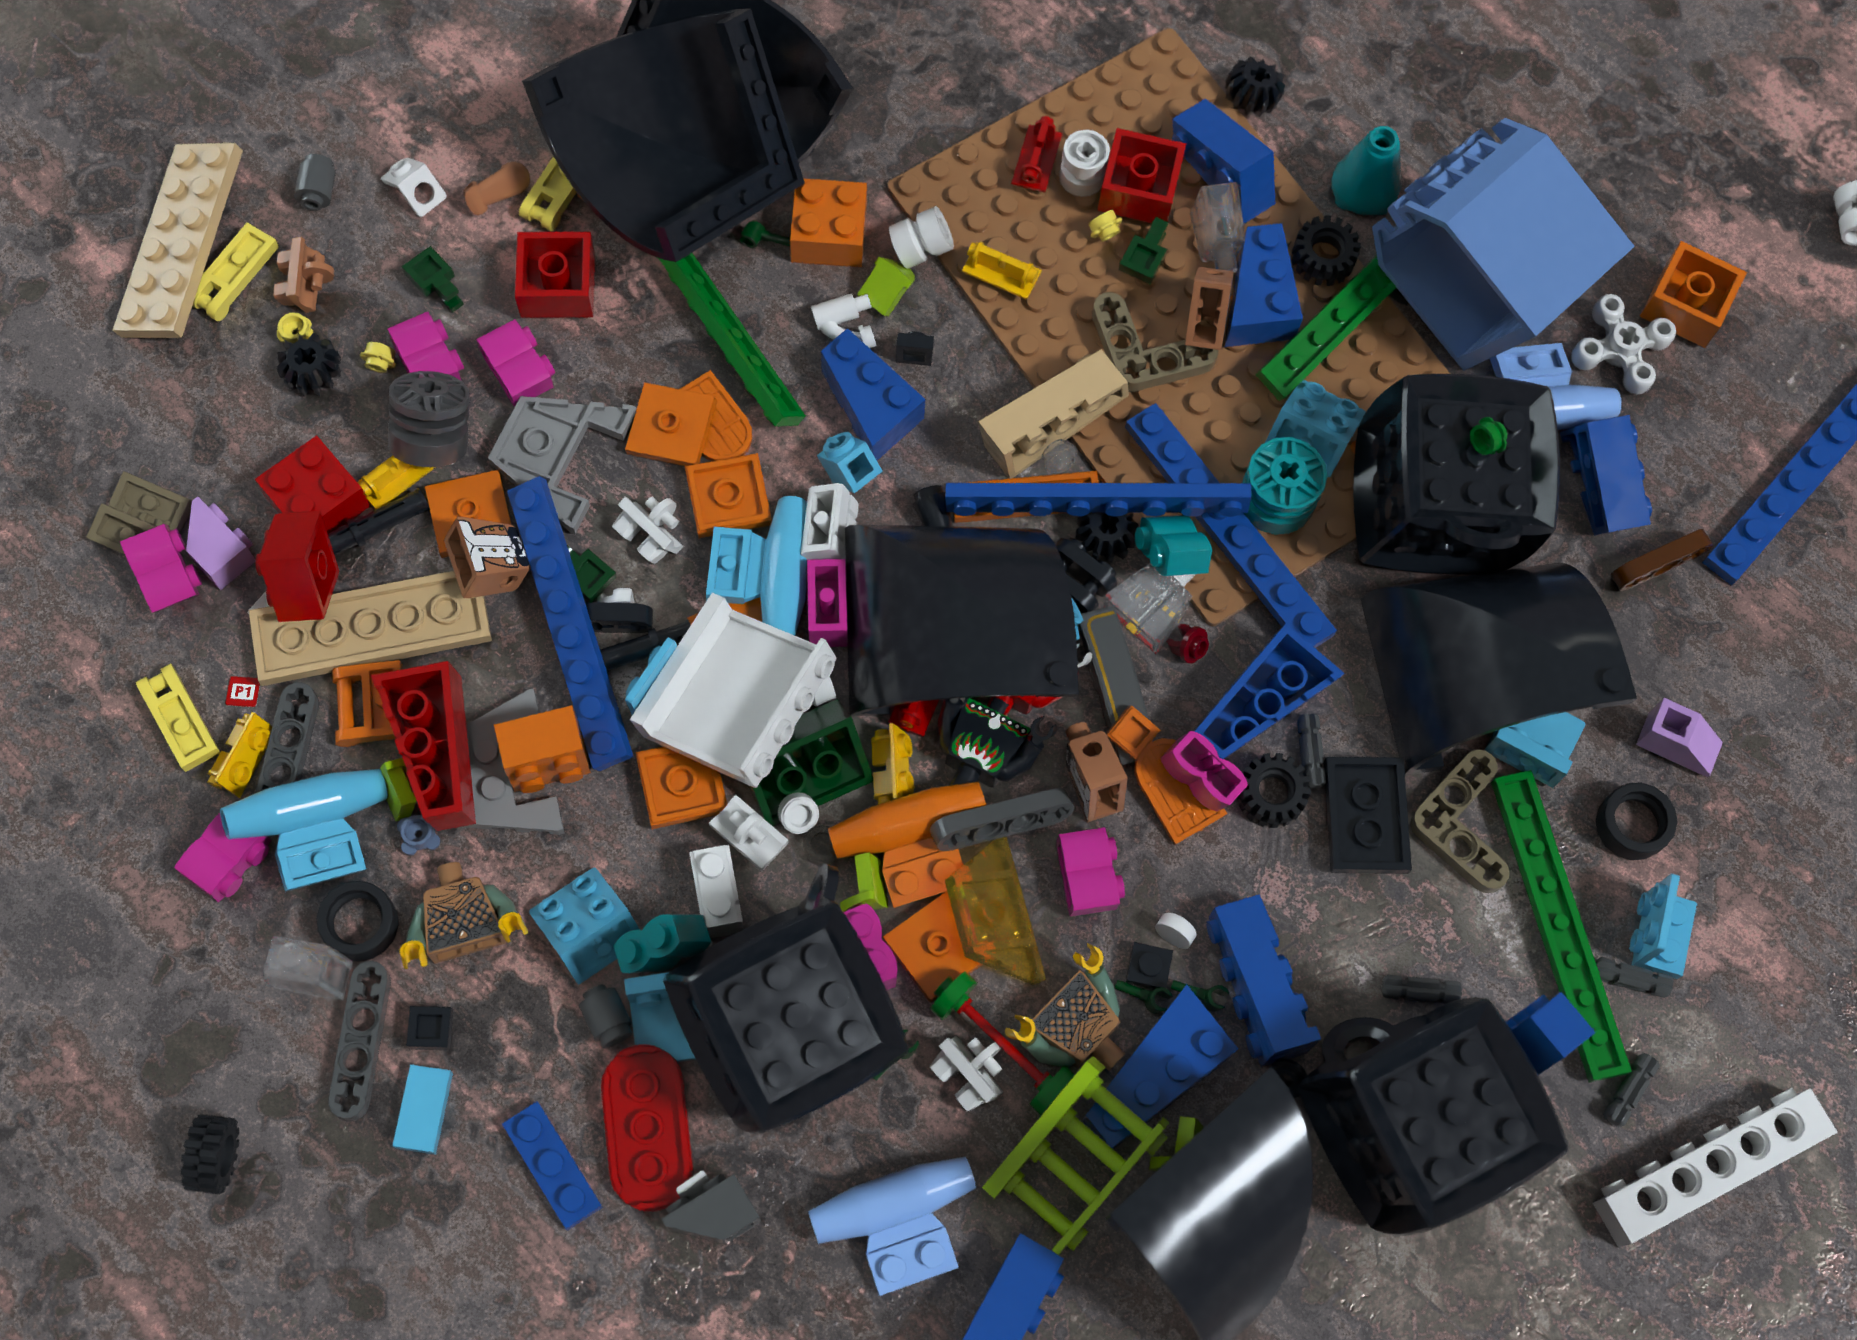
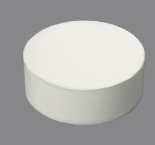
(798, 813)
(1176, 930)

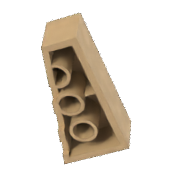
(1052, 412)

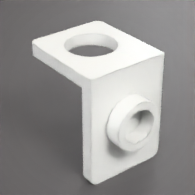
(406, 176)

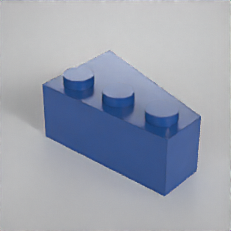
(1227, 154)
(1265, 290)
(871, 393)
(1610, 473)

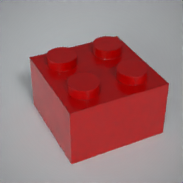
(1141, 176)
(555, 274)
(313, 482)
(298, 566)

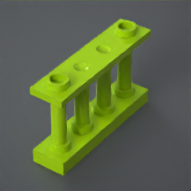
(1036, 1147)

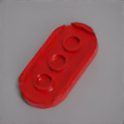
(646, 1127)

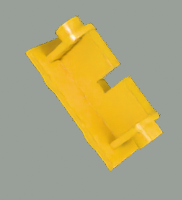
(1001, 270)
(390, 480)
(248, 745)
(892, 749)

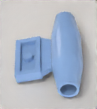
(1550, 367)
(897, 1216)

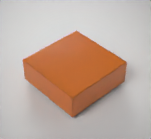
(1132, 732)

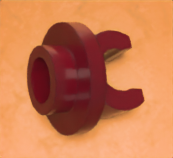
(1192, 646)

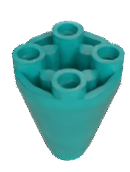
(1369, 174)

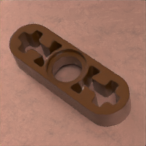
(1661, 560)

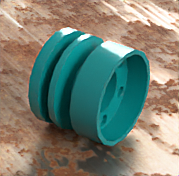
(1285, 484)

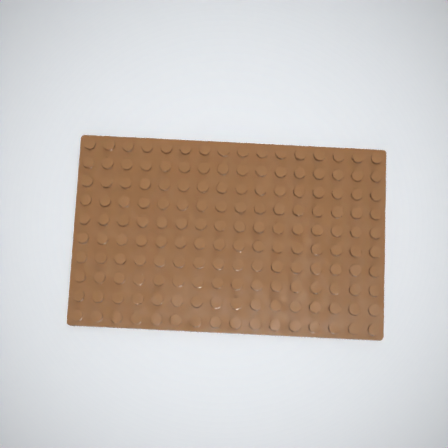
(1217, 412)

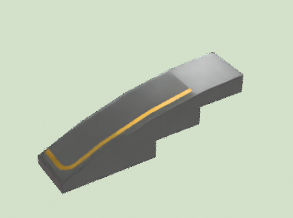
(1111, 668)

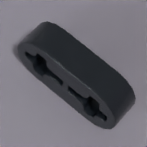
(620, 617)

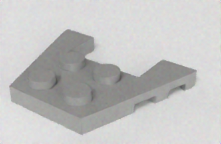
(543, 440)
(492, 790)

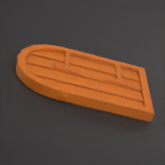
(729, 429)
(1170, 799)

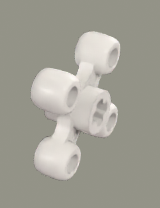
(1623, 344)

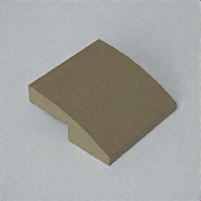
(135, 509)

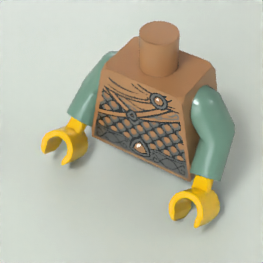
(459, 919)
(1075, 1020)

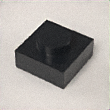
(914, 348)
(1149, 966)
(429, 1028)

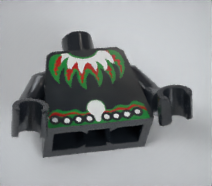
(987, 743)

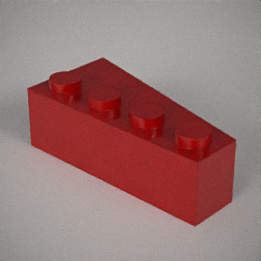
(432, 738)

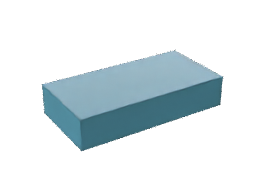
(422, 1109)

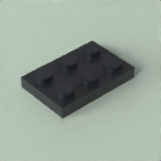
(1367, 815)

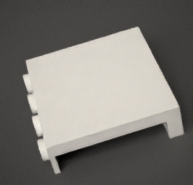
(733, 692)

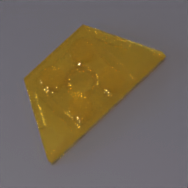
(994, 914)

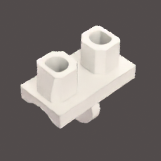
(635, 518)
(749, 833)
(957, 1058)

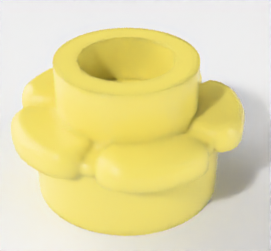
(1105, 226)
(292, 322)
(378, 357)

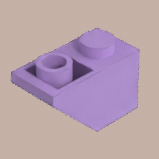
(214, 547)
(1680, 737)

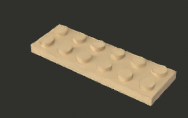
(178, 241)
(369, 627)

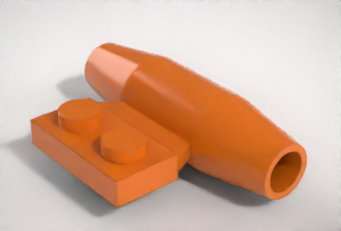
(901, 829)

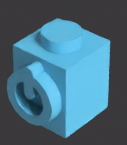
(849, 461)

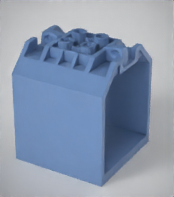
(1496, 242)

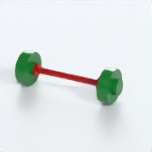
(954, 997)

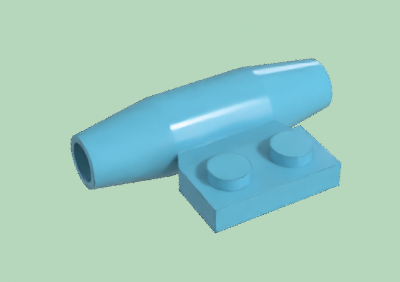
(771, 568)
(309, 819)

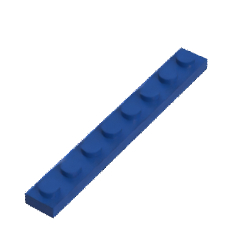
(1786, 492)
(1111, 498)
(1235, 534)
(570, 624)

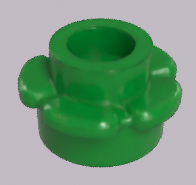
(1489, 436)

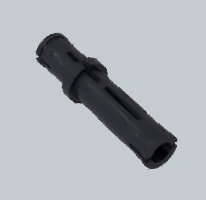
(388, 516)
(642, 646)

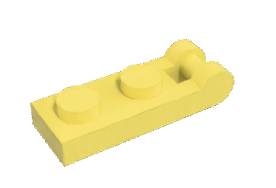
(553, 188)
(234, 270)
(178, 718)

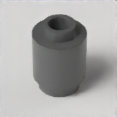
(315, 182)
(606, 1015)

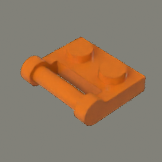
(376, 725)

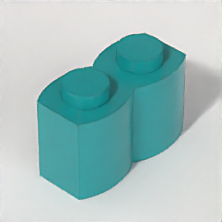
(1174, 545)
(662, 943)

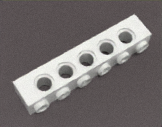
(1805, 1127)

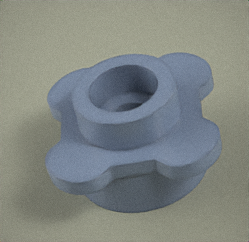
(411, 843)

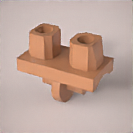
(305, 274)

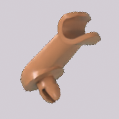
(505, 183)

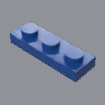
(552, 1165)

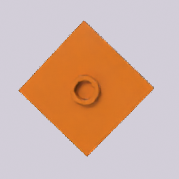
(670, 425)
(728, 494)
(470, 497)
(678, 787)
(930, 946)

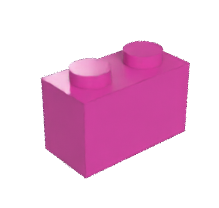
(827, 601)

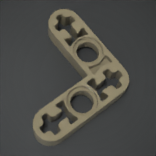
(1136, 357)
(1451, 828)

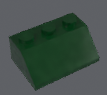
(818, 760)

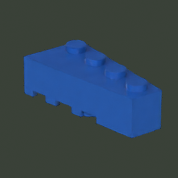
(1269, 689)
(1260, 982)
(1549, 1030)
(1166, 1065)
(1017, 1292)

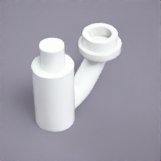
(841, 310)

